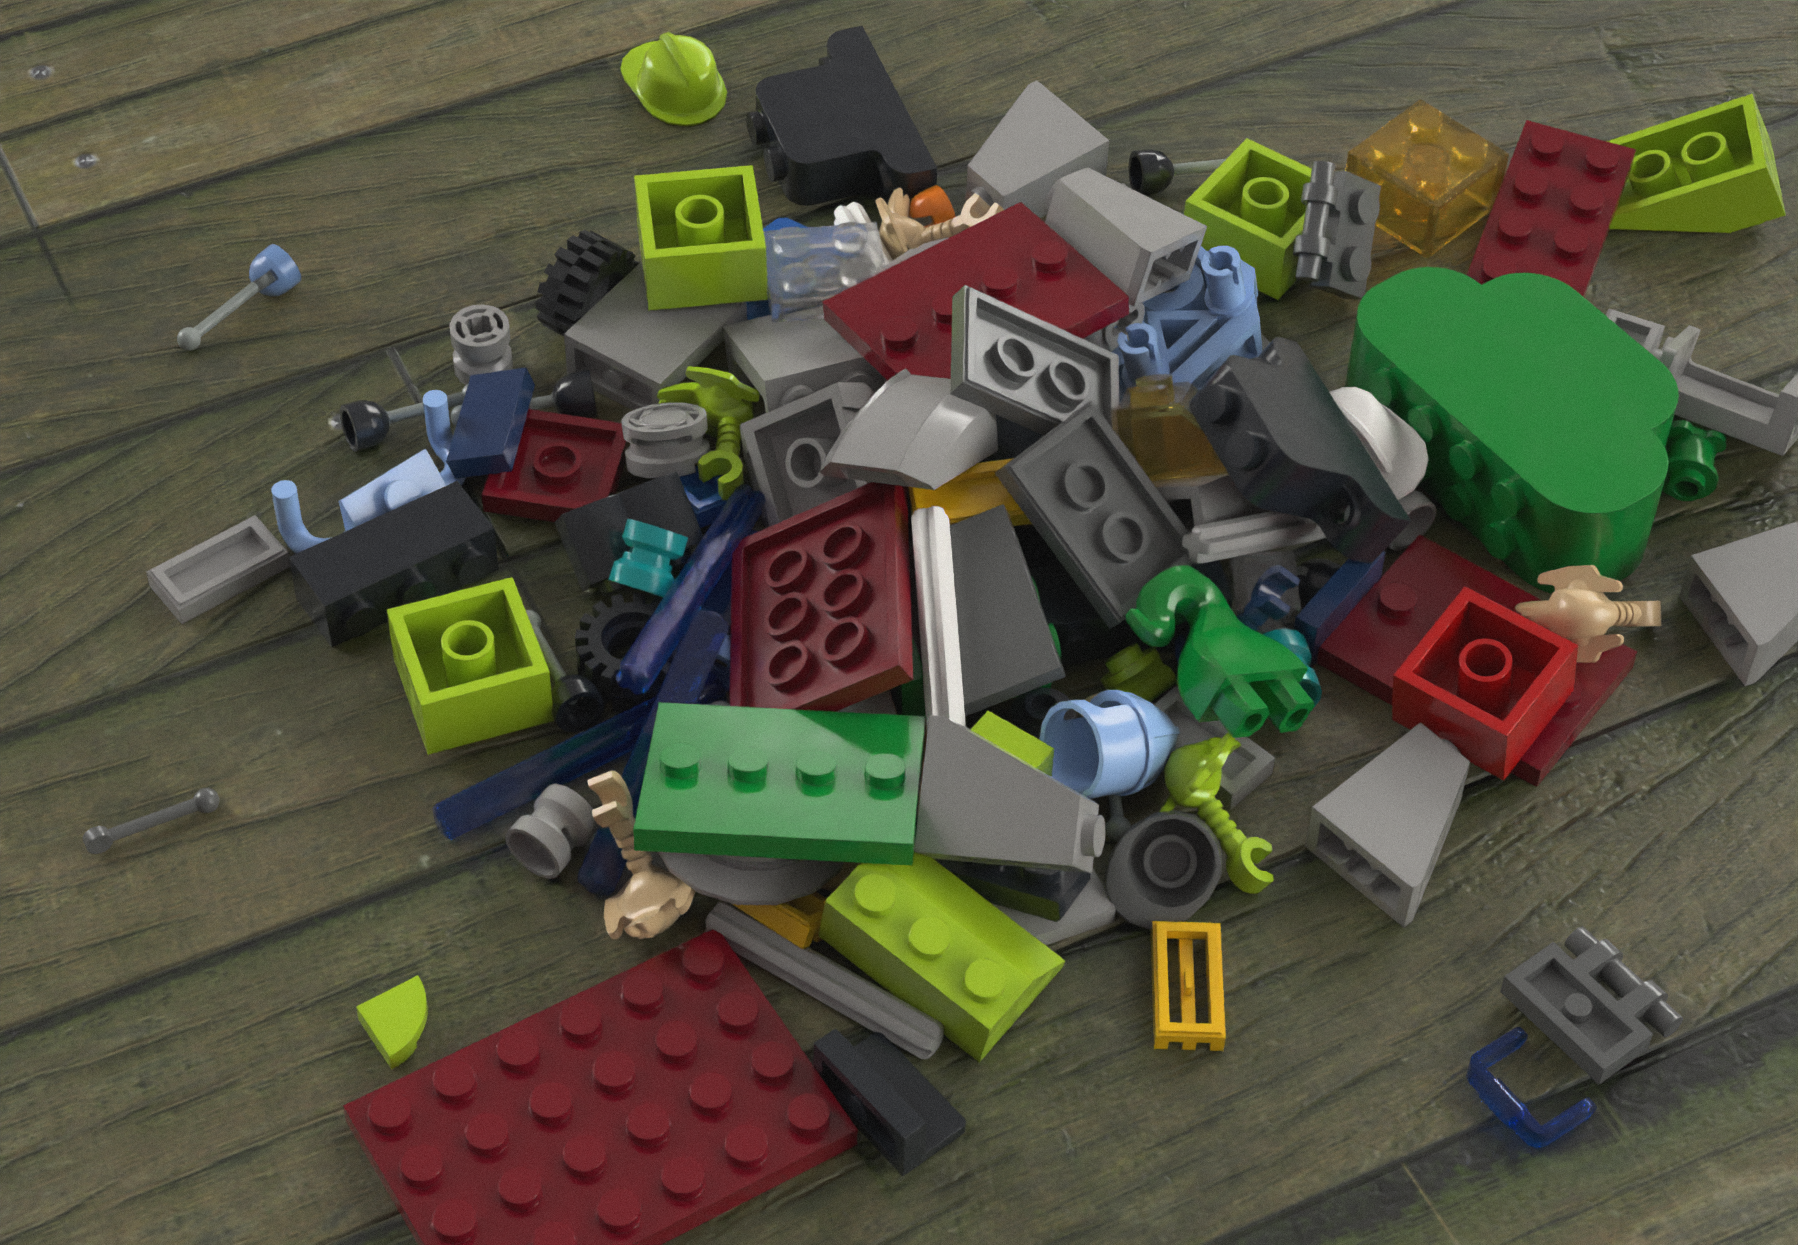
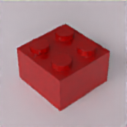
(1485, 681)

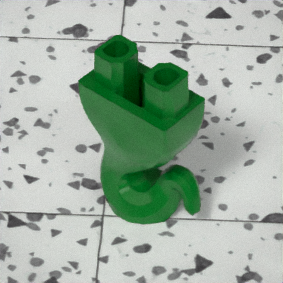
(1224, 666)

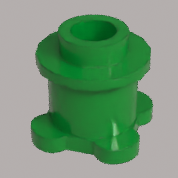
(1692, 461)

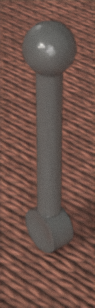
(100, 838)

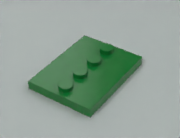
(781, 784)

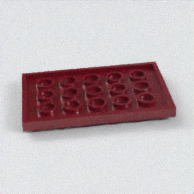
(606, 1113)

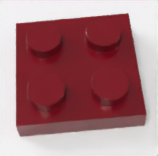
(558, 467)

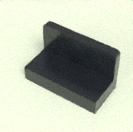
(887, 1098)

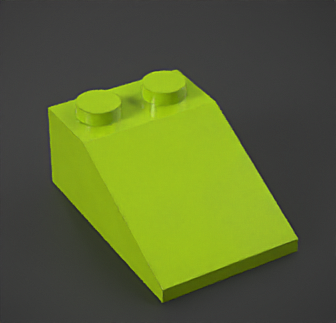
(1702, 173)

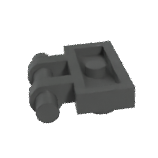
(1337, 231)
(1582, 1016)

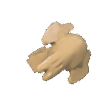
(904, 233)
(1584, 613)
(652, 896)

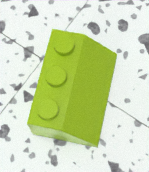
(939, 948)

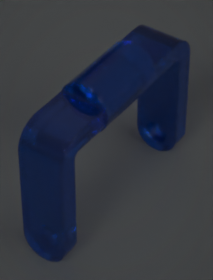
(1507, 1104)

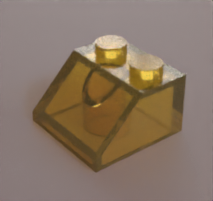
(1163, 432)

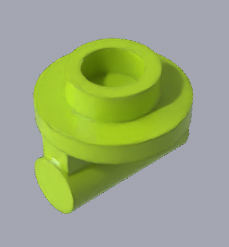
(1138, 672)

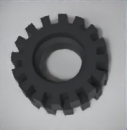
(580, 279)
(608, 632)

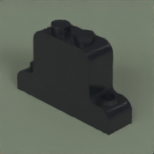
(839, 128)
(1297, 450)

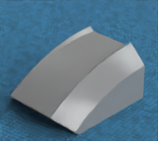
(913, 435)
(791, 444)

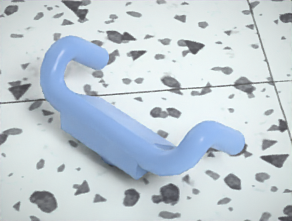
(385, 493)

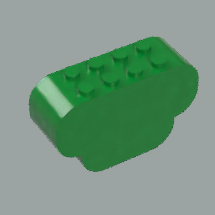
(1530, 412)

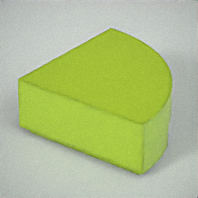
(396, 1020)

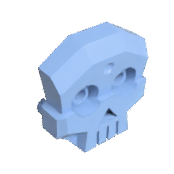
(1196, 324)

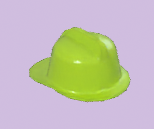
(675, 79)

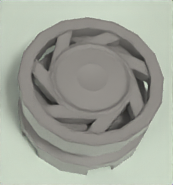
(665, 439)

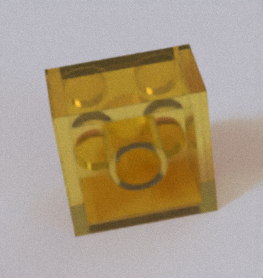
(1430, 175)

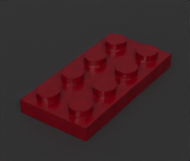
(1553, 207)

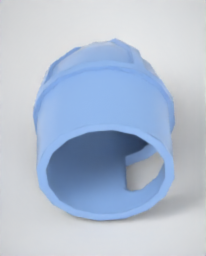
(1113, 747)

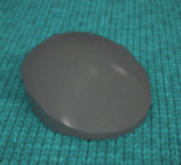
(1163, 869)

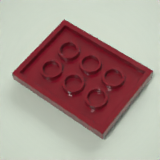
(1013, 256)
(1408, 603)
(824, 605)

